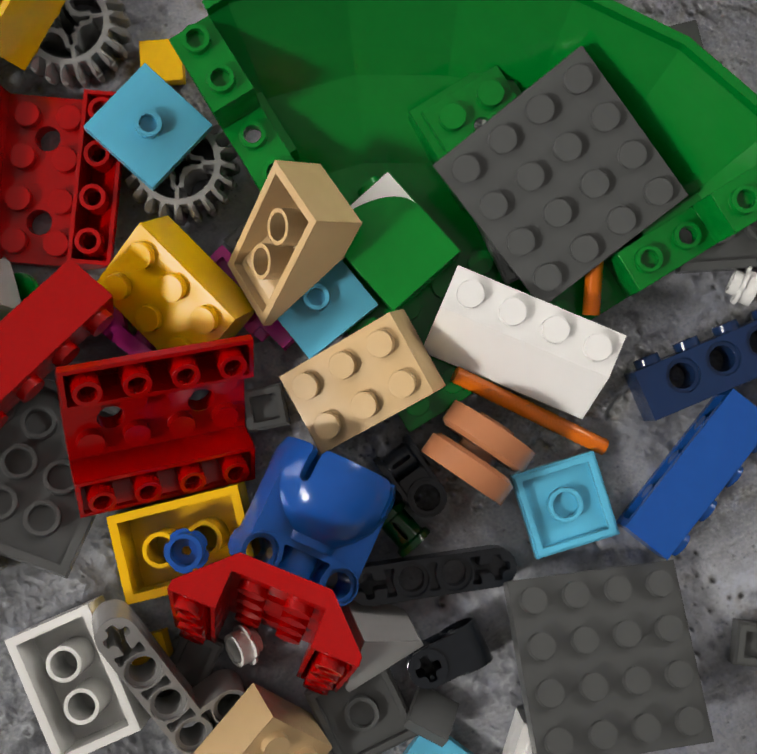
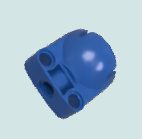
(316, 516)

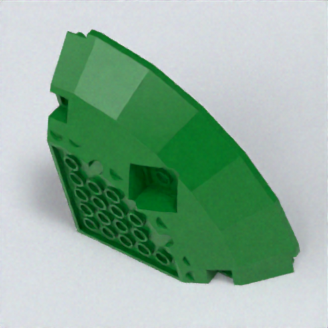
(408, 79)

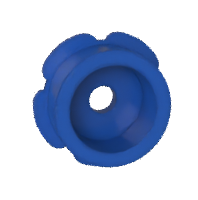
(174, 550)

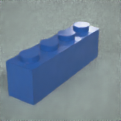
(693, 475)

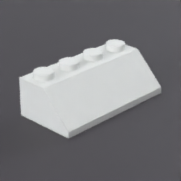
(523, 343)

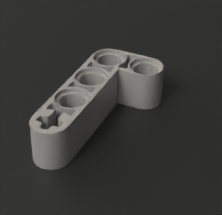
(160, 674)

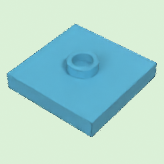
(148, 127)
(327, 310)
(564, 504)

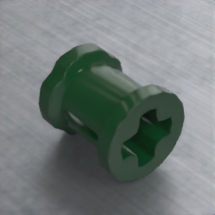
(403, 529)

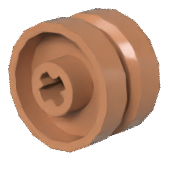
(481, 446)

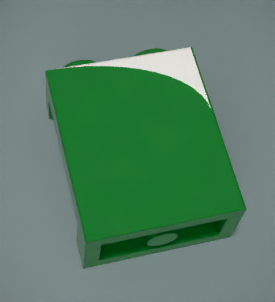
(397, 244)

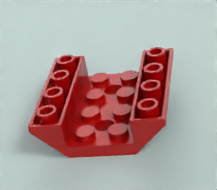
(72, 183)
(159, 438)
(271, 598)

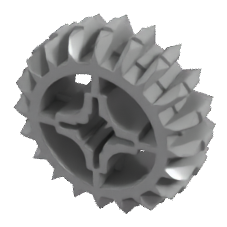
(105, 29)
(199, 169)

